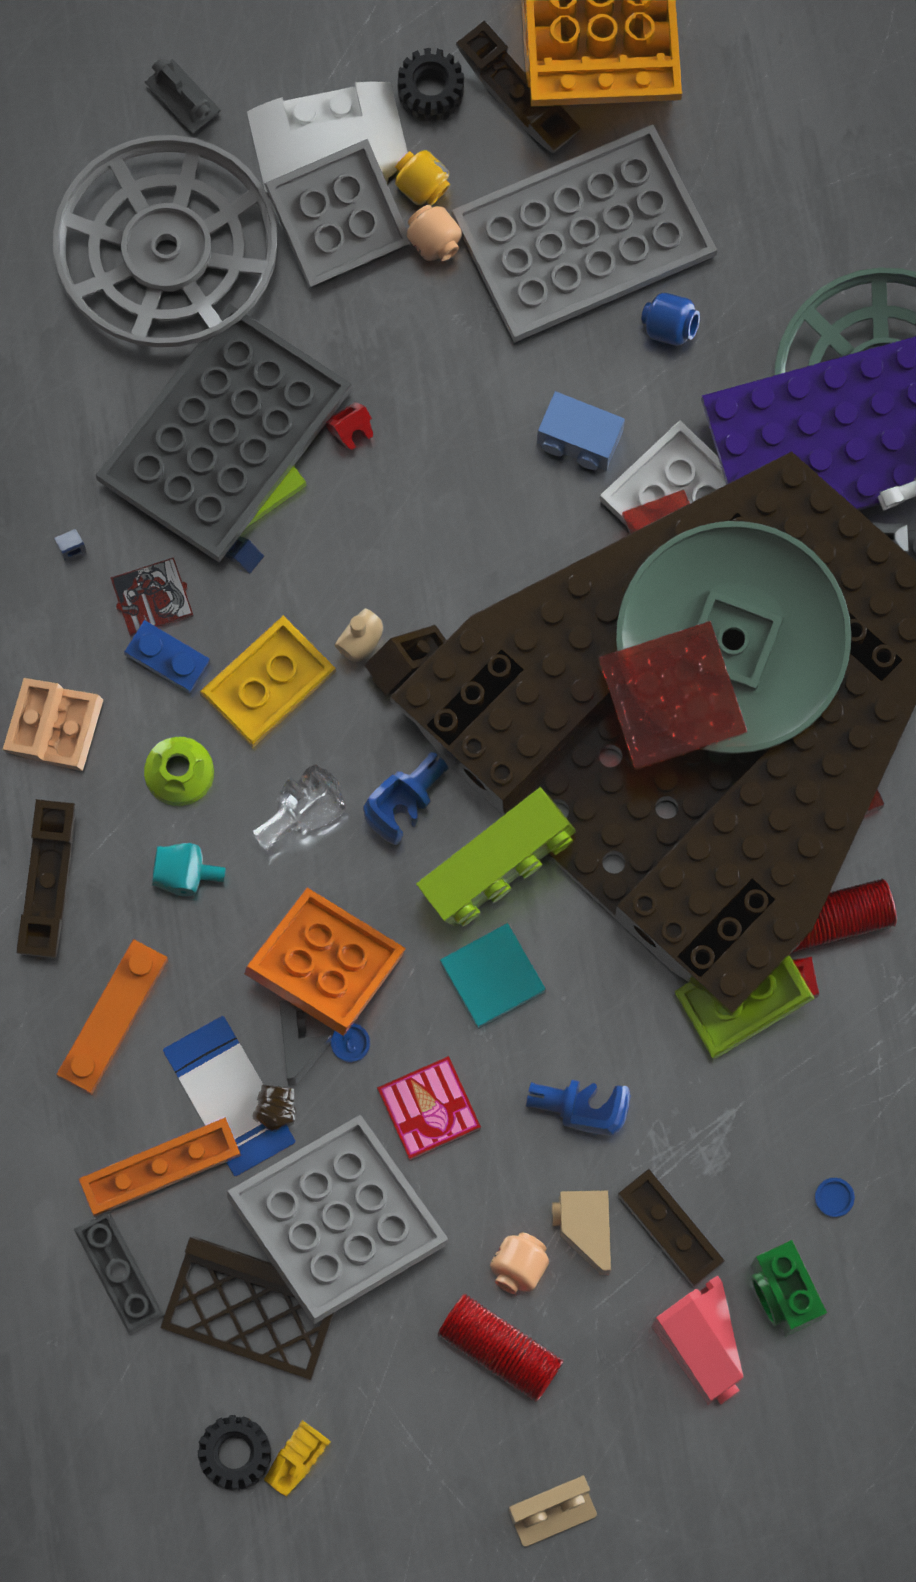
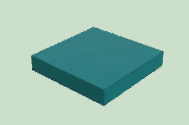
(492, 975)

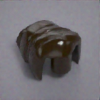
(275, 1107)

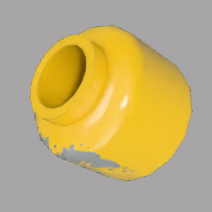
(422, 177)

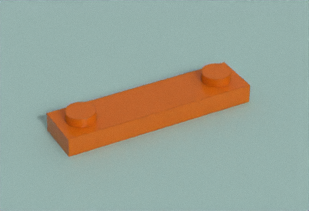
(112, 1017)
(159, 1167)

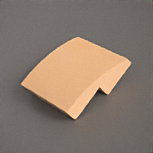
(53, 724)

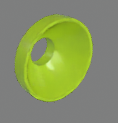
(179, 789)

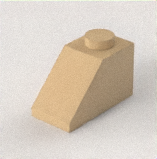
(585, 1225)

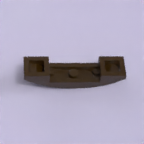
(509, 86)
(47, 878)

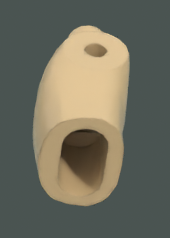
(360, 636)

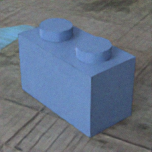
(580, 432)

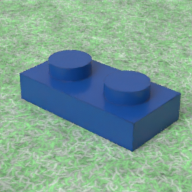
(167, 656)

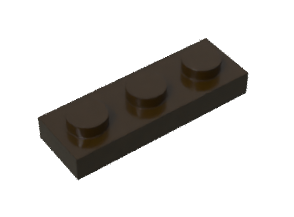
(671, 1228)

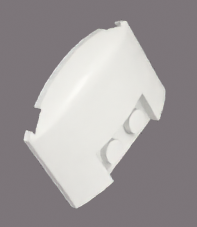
(320, 124)

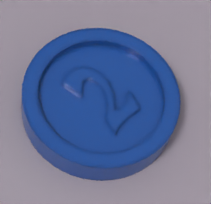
(351, 1046)
(834, 1197)

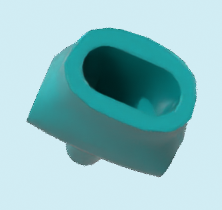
(180, 869)

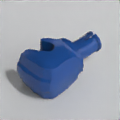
(402, 795)
(576, 1110)

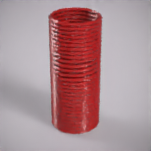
(853, 913)
(487, 1340)

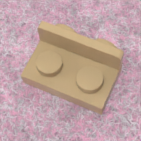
(553, 1511)

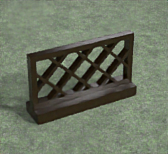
(251, 1271)

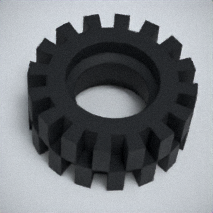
(430, 104)
(209, 1452)

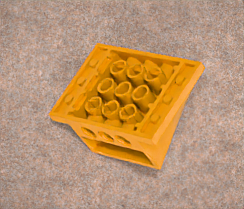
(601, 51)

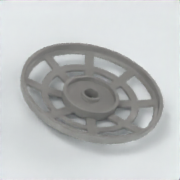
(160, 223)

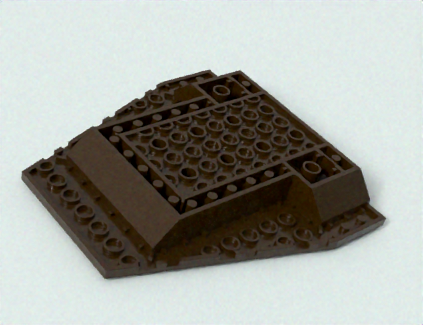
(754, 839)

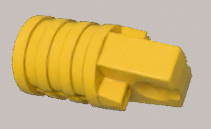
(296, 1458)

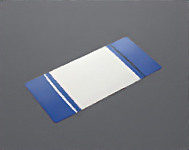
(226, 1085)

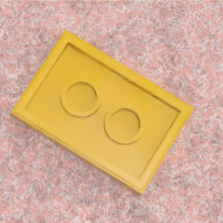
(267, 681)

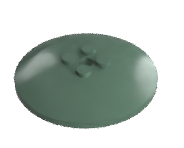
(771, 593)

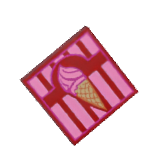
(428, 1108)

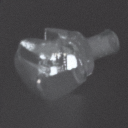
(303, 806)

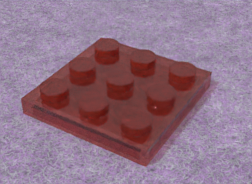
(673, 695)

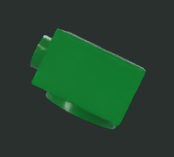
(786, 1289)

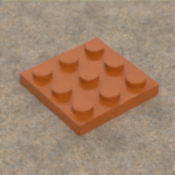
(325, 961)

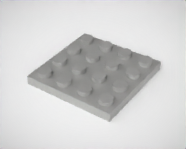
(337, 1218)

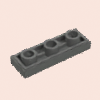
(129, 1293)

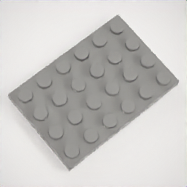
(584, 233)

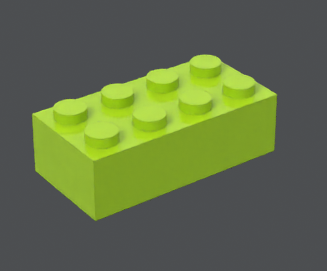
(497, 858)

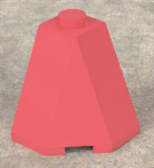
(703, 1341)

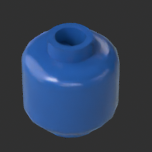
(670, 319)

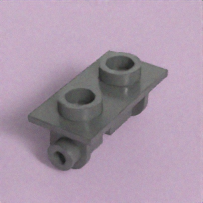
(181, 94)

